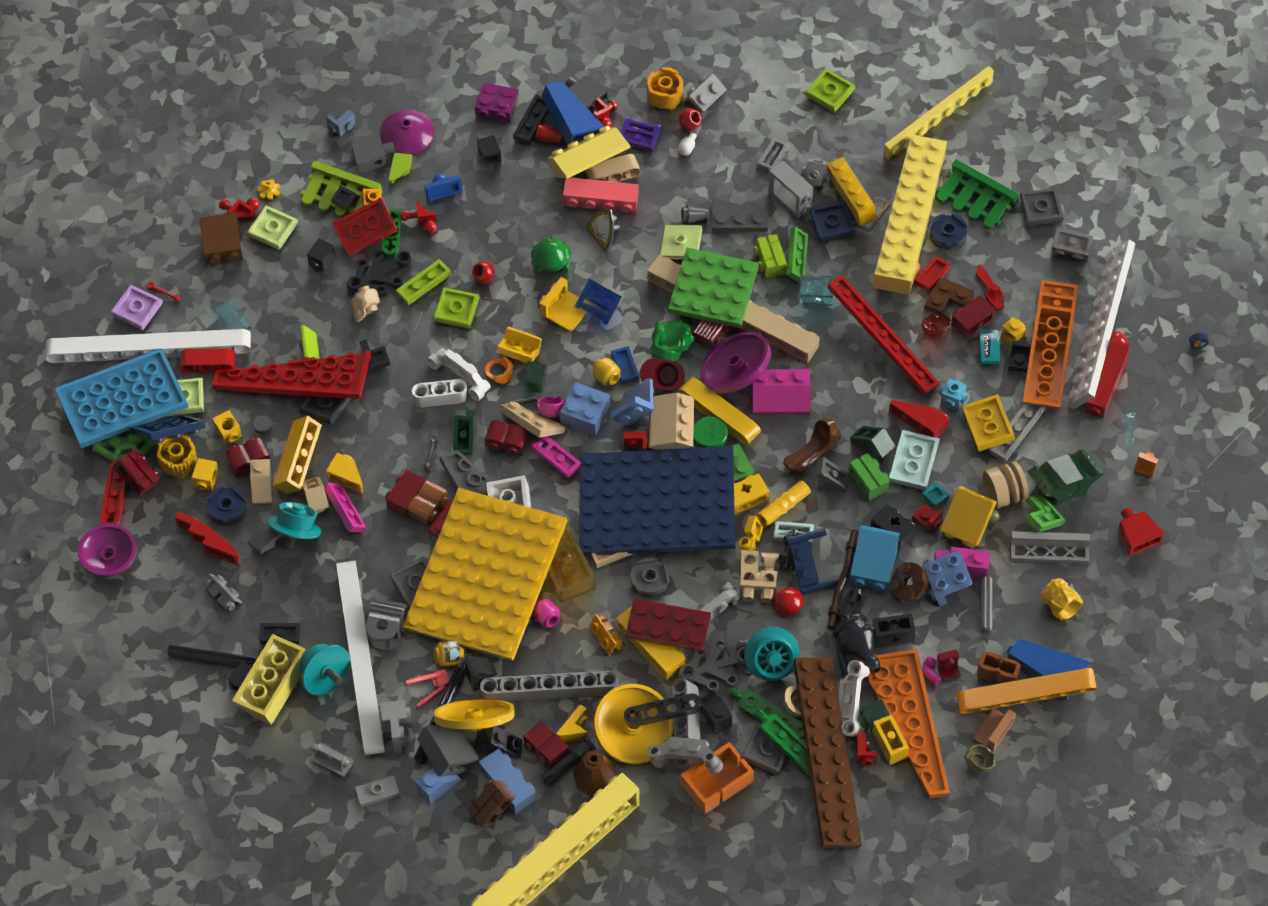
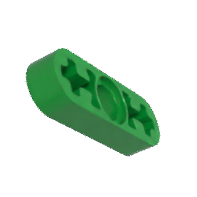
(394, 240)

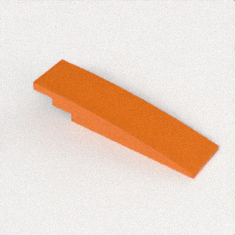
(1050, 344)

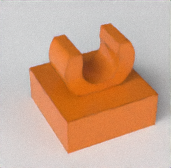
(1146, 464)

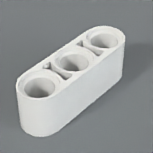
(447, 388)

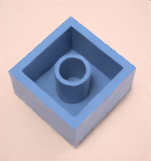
(585, 409)

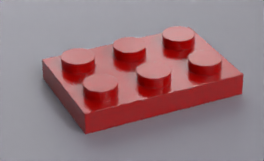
(365, 226)

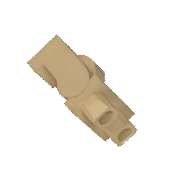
(756, 581)

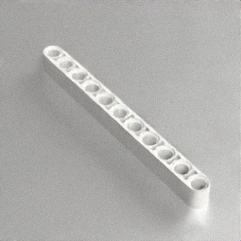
(135, 345)
(360, 658)

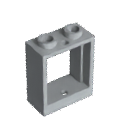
(790, 189)

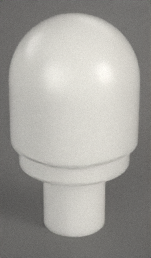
(687, 144)

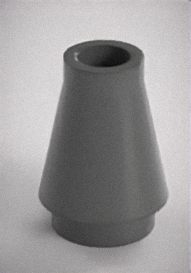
(693, 214)

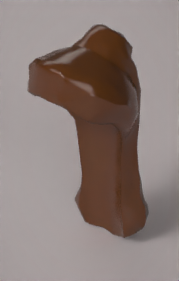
(822, 440)

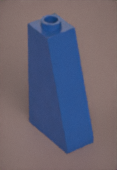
(569, 113)
(1043, 661)

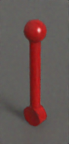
(150, 285)

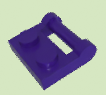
(640, 138)

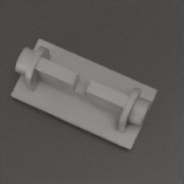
(217, 586)
(331, 759)

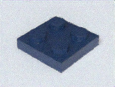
(832, 221)

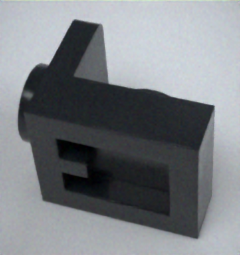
(1019, 356)

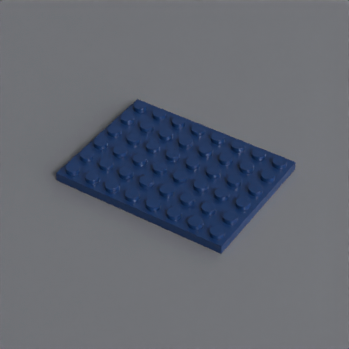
(657, 501)

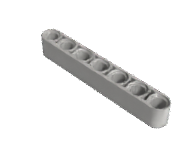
(558, 682)

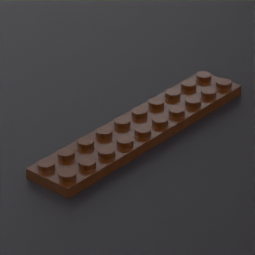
(827, 753)

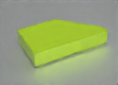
(400, 166)

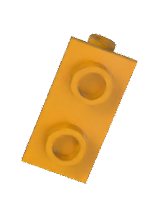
(600, 628)

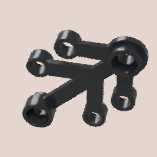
(377, 274)

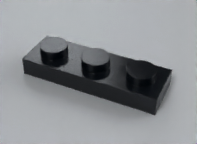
(532, 118)

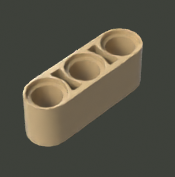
(615, 169)

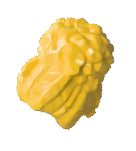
(1061, 599)

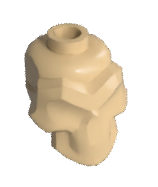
(364, 302)

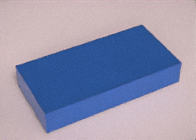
(625, 361)

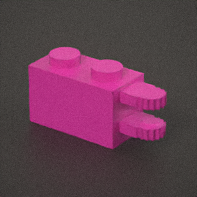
(975, 560)

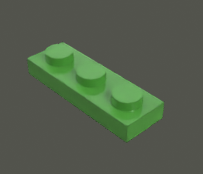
(797, 253)

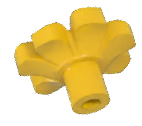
(268, 189)

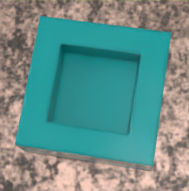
(935, 495)

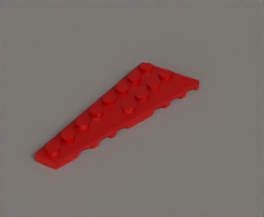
(308, 377)

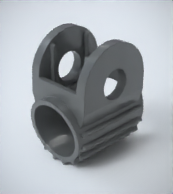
(385, 623)

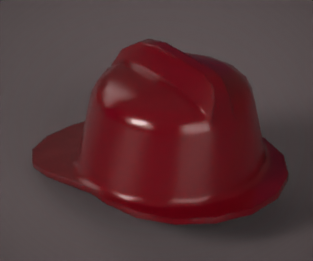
(664, 373)

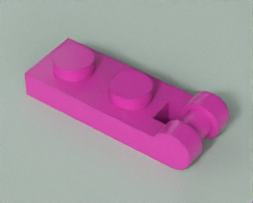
(556, 456)

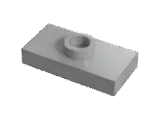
(377, 791)

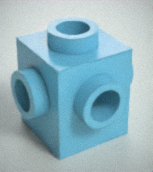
(953, 394)

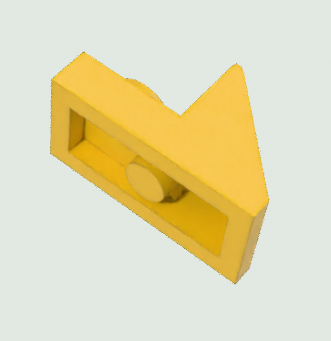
(572, 730)

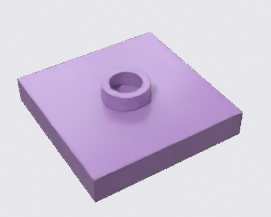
(136, 307)

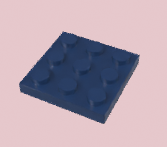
(168, 427)

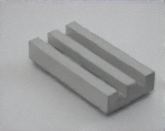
(767, 166)

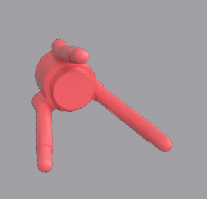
(438, 678)

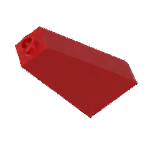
(1110, 375)

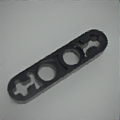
(663, 713)

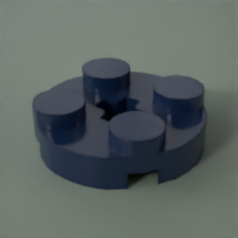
(945, 239)
(226, 515)

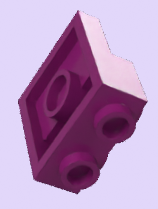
(496, 102)

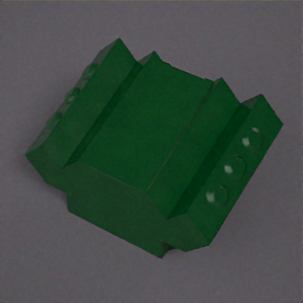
(1066, 476)

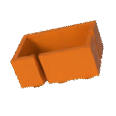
(709, 788)

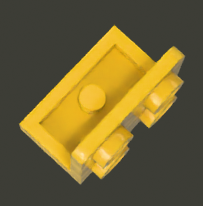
(559, 306)

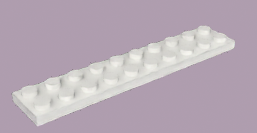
(1101, 325)

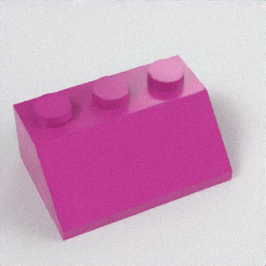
(782, 392)

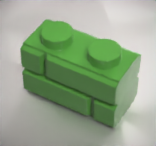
(869, 476)

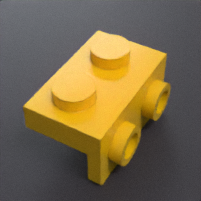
(519, 345)

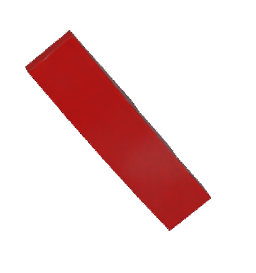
(212, 542)

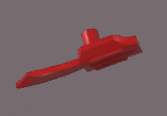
(993, 291)

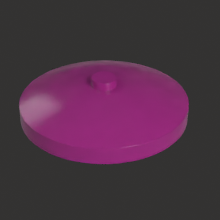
(735, 362)

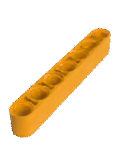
(1026, 690)

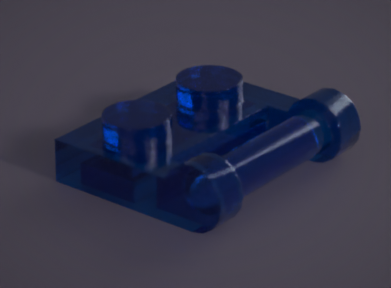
(599, 296)

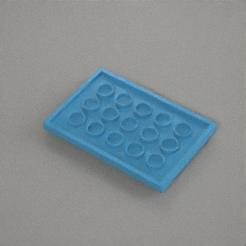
(121, 397)

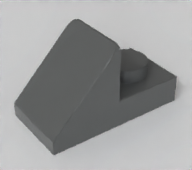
(831, 476)

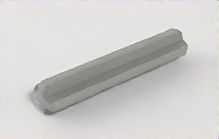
(986, 603)

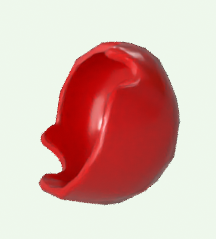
(787, 602)

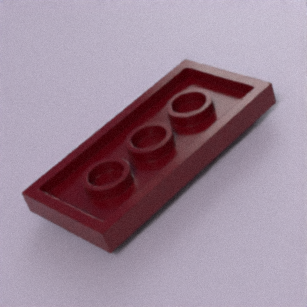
(668, 625)

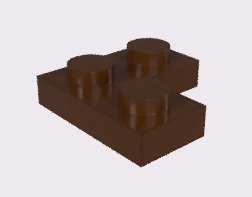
(945, 292)

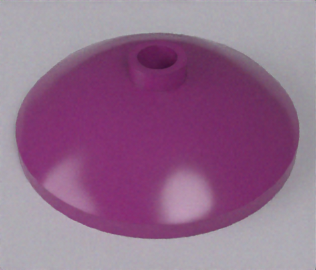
(410, 138)
(105, 541)

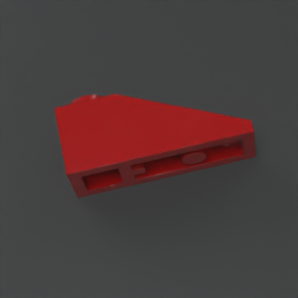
(921, 418)

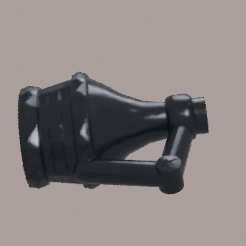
(856, 639)

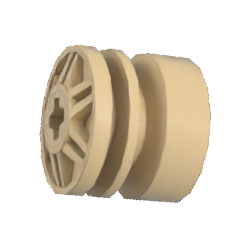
(1005, 484)

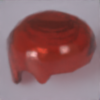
(936, 326)

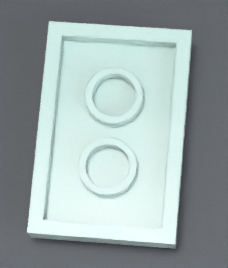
(914, 460)

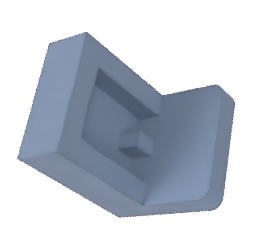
(342, 124)

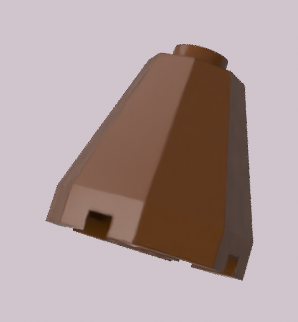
(593, 773)

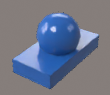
(442, 187)

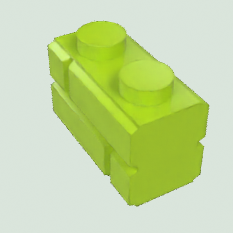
(770, 256)

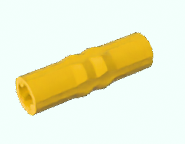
(783, 503)

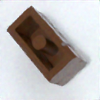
(491, 802)

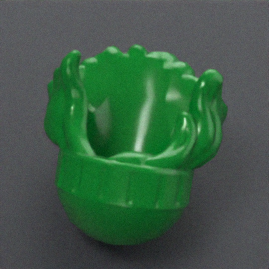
(550, 255)
(670, 339)

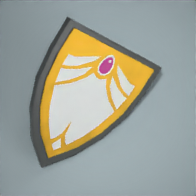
(602, 227)

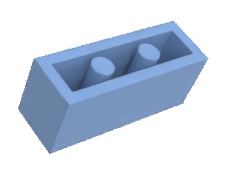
(499, 767)

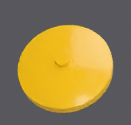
(474, 714)
(618, 739)

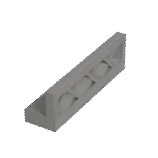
(1049, 543)

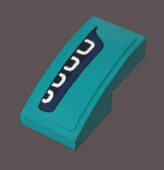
(989, 346)

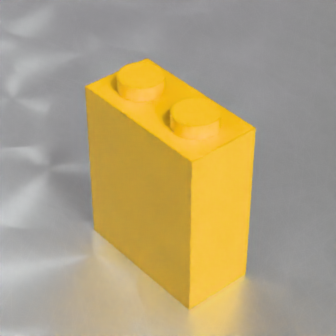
(968, 516)

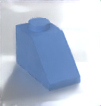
(433, 786)

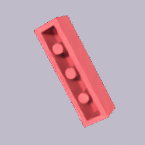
(600, 195)

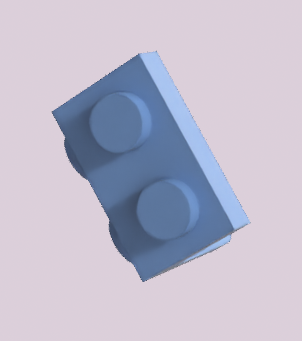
(637, 405)
(947, 576)

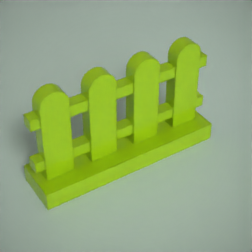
(337, 177)

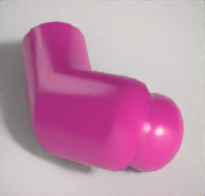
(929, 670)

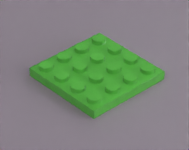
(713, 287)

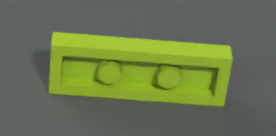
(423, 282)

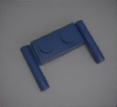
(805, 564)

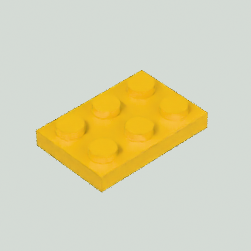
(988, 422)

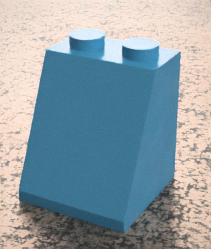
(874, 558)

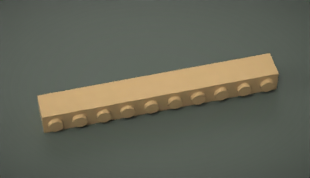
(774, 328)

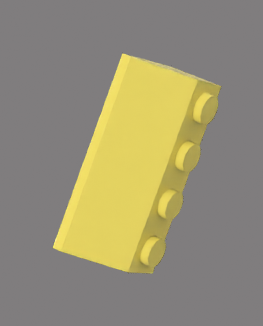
(587, 152)
(270, 679)

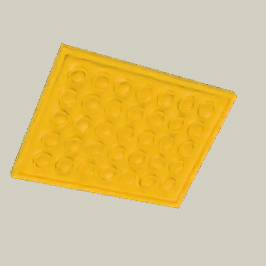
(485, 574)

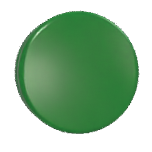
(710, 433)

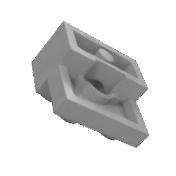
(396, 721)

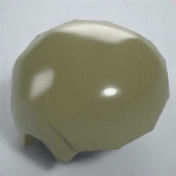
(980, 759)

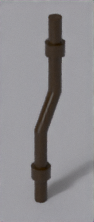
(834, 610)

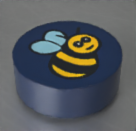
(1198, 340)

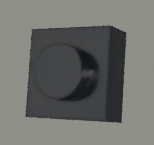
(344, 198)

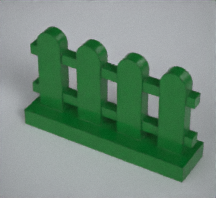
(987, 190)

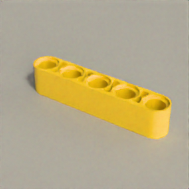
(713, 405)

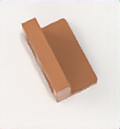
(994, 728)

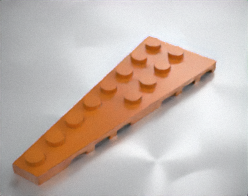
(906, 698)

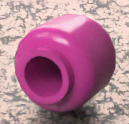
(546, 613)

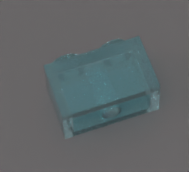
(815, 291)

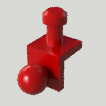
(602, 111)
(241, 208)
(425, 218)

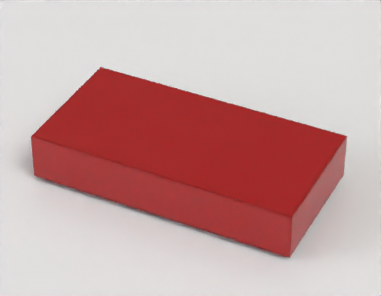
(931, 274)

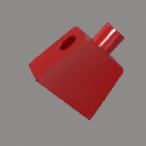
(1139, 531)

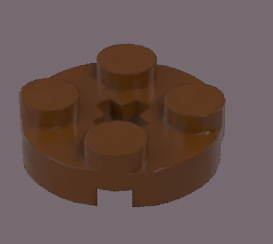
(900, 578)

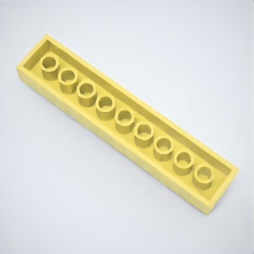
(910, 215)
(563, 845)

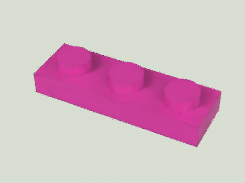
(344, 507)

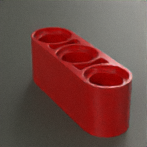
(206, 360)

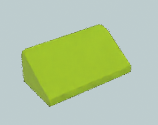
(309, 342)

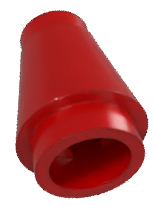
(548, 134)

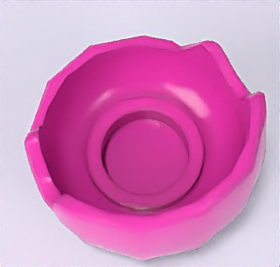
(550, 406)

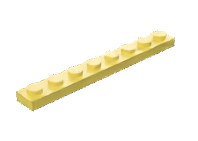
(938, 112)

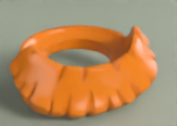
(502, 378)

